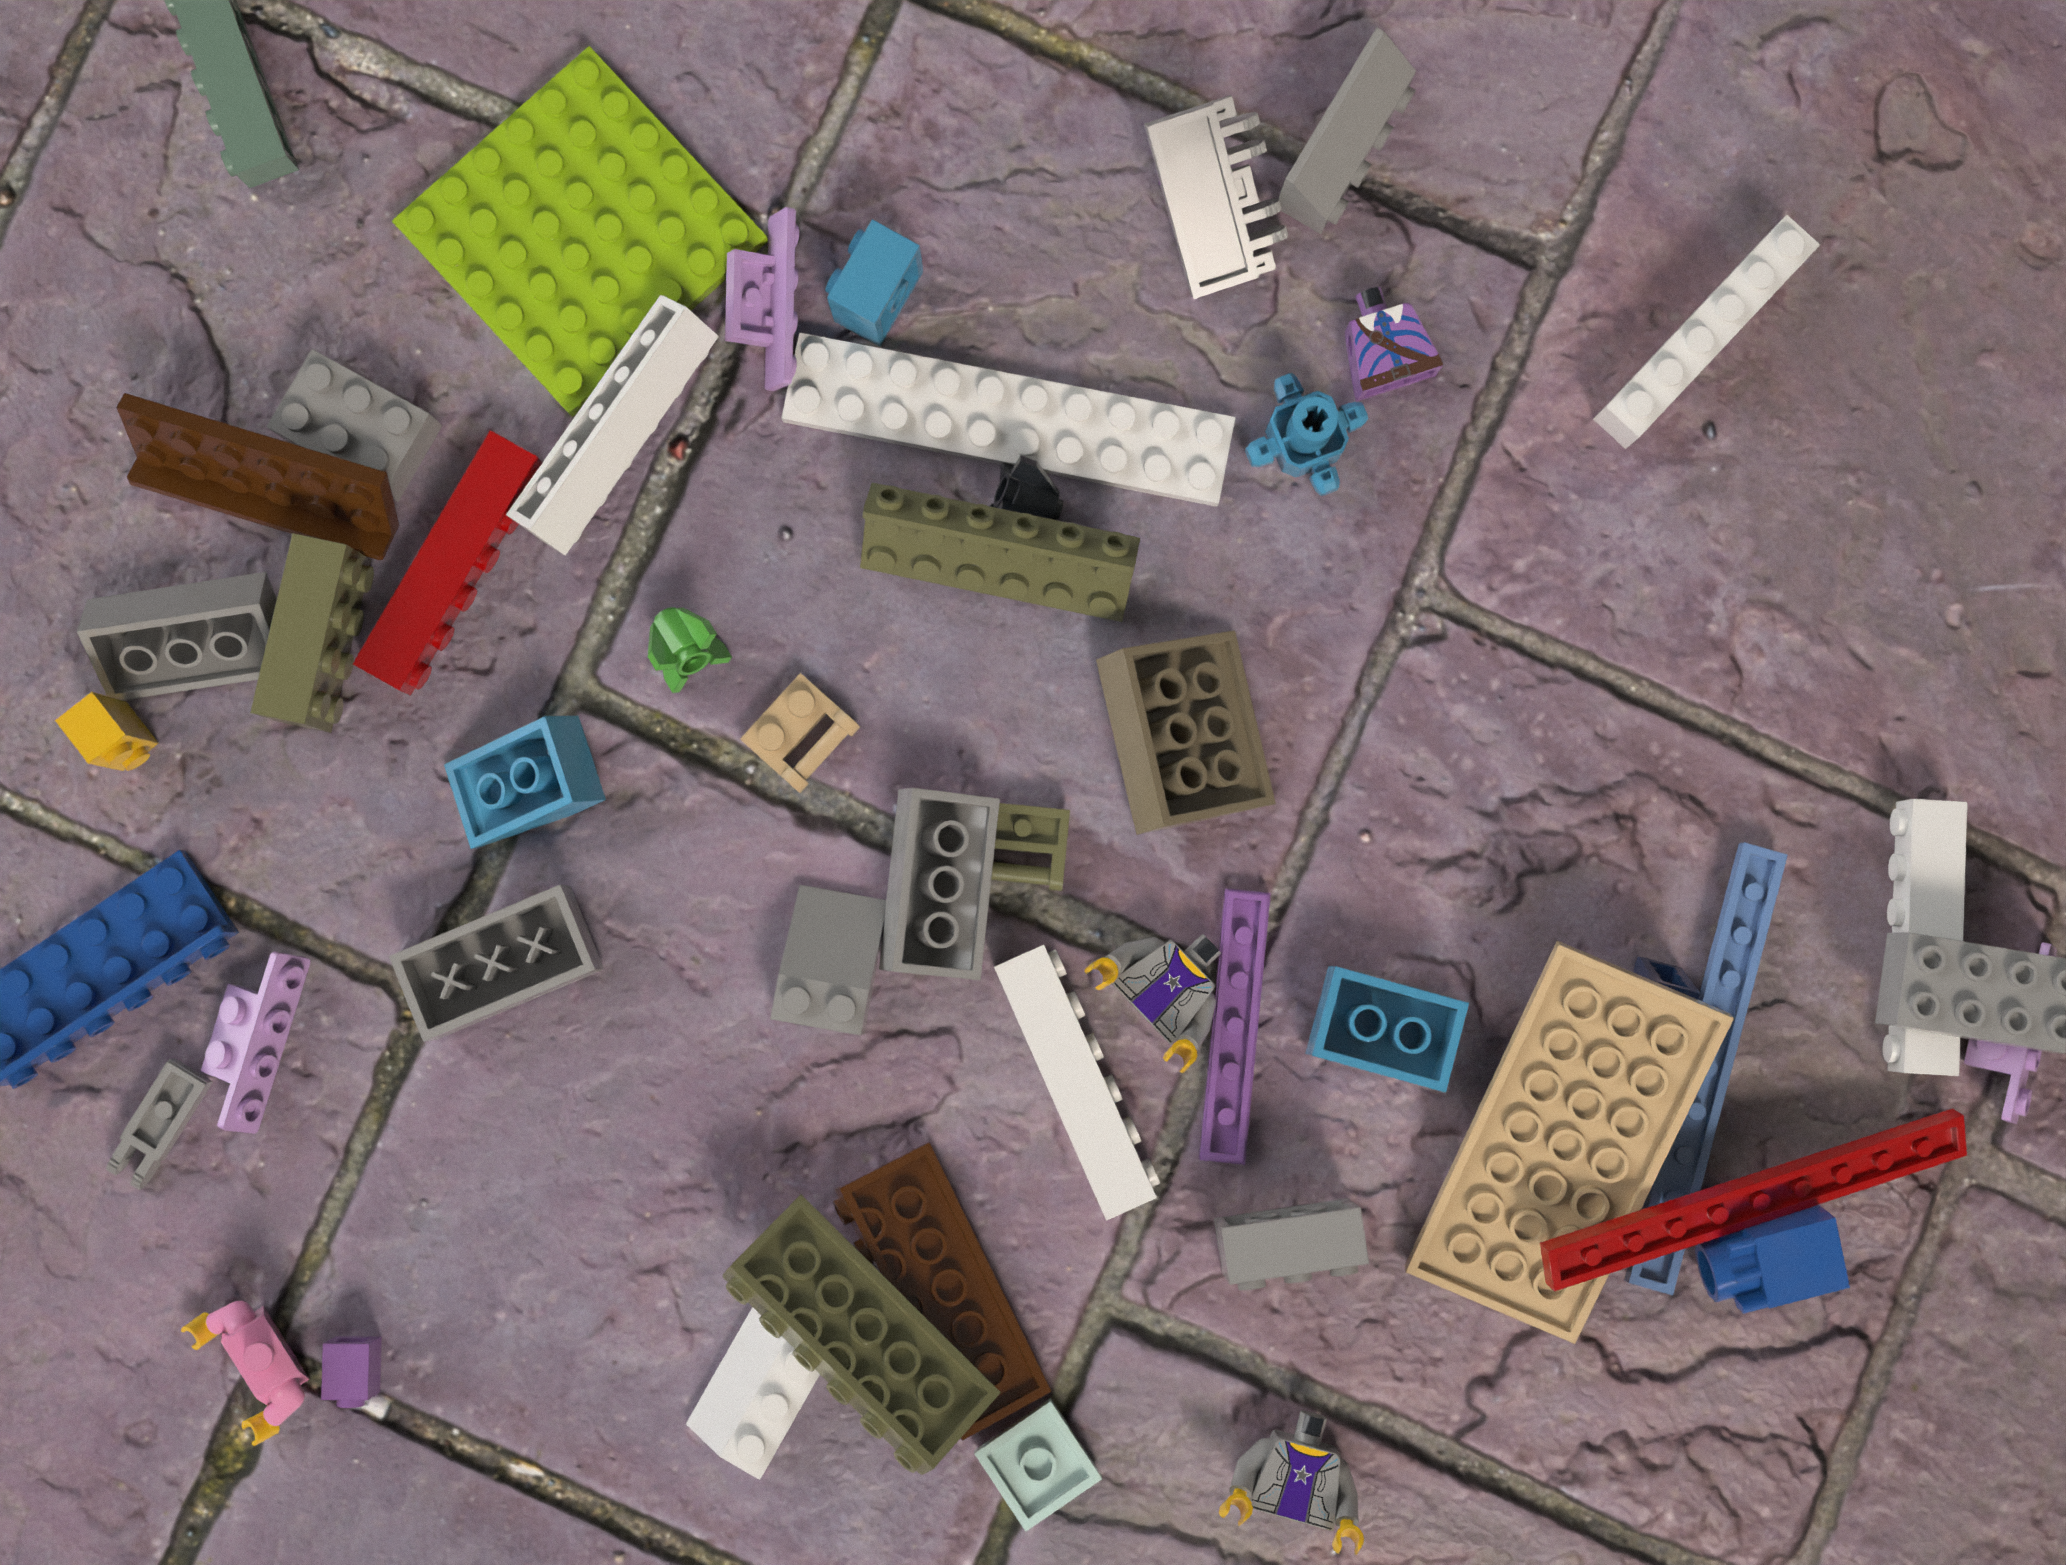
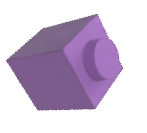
(351, 1370)

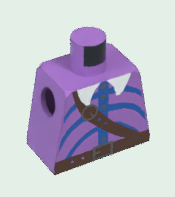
(1387, 347)

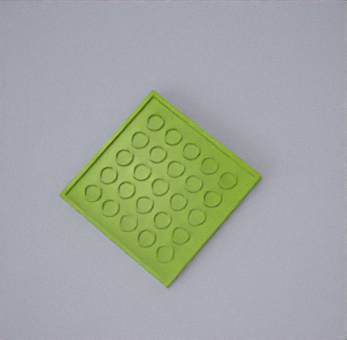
(577, 227)

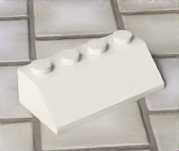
(752, 1398)

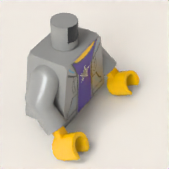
(1165, 988)
(1298, 1481)

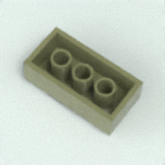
(312, 634)

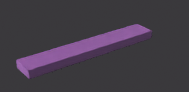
(1234, 1026)

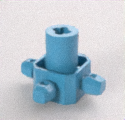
(1300, 449)

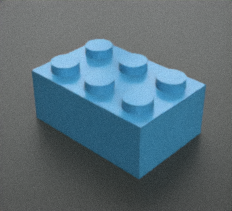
(1387, 1028)

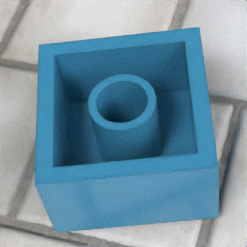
(874, 282)

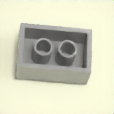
(354, 420)
(1291, 1243)

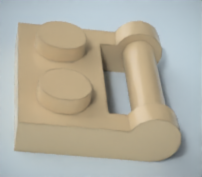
(789, 722)

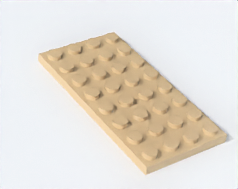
(1566, 1134)

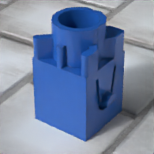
(1775, 1261)

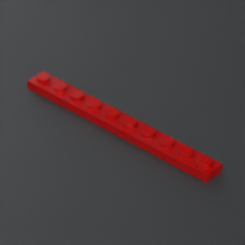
(1752, 1199)

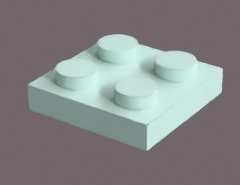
(1038, 1464)

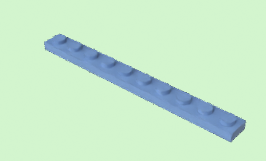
(1729, 987)

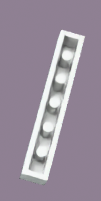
(1706, 332)
(613, 424)
(1929, 902)
(1075, 1081)

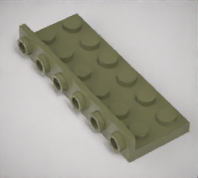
(997, 552)
(860, 1336)

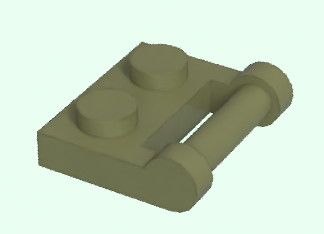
(1033, 831)

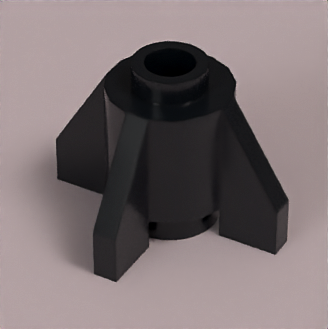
(1027, 490)

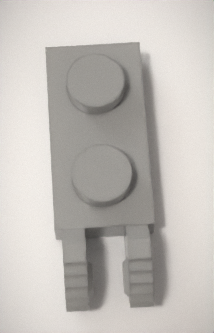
(159, 1120)

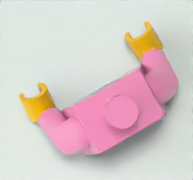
(261, 1359)

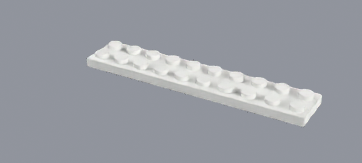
(1008, 415)

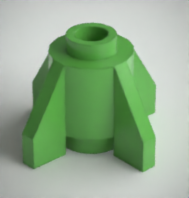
(683, 645)

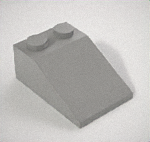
(829, 960)

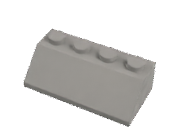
(1348, 133)
(179, 636)
(939, 883)

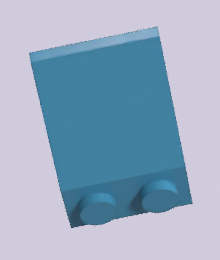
(524, 780)

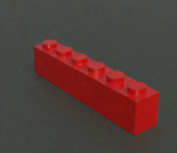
(448, 566)

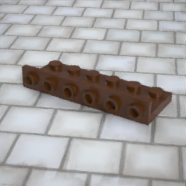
(258, 477)
(928, 1252)

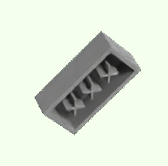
(496, 962)
(1973, 992)

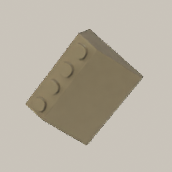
(1185, 731)

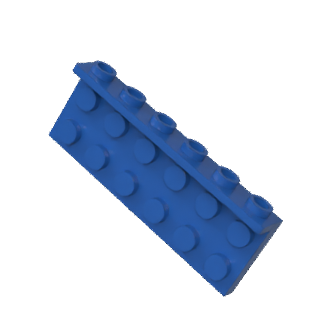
(106, 964)

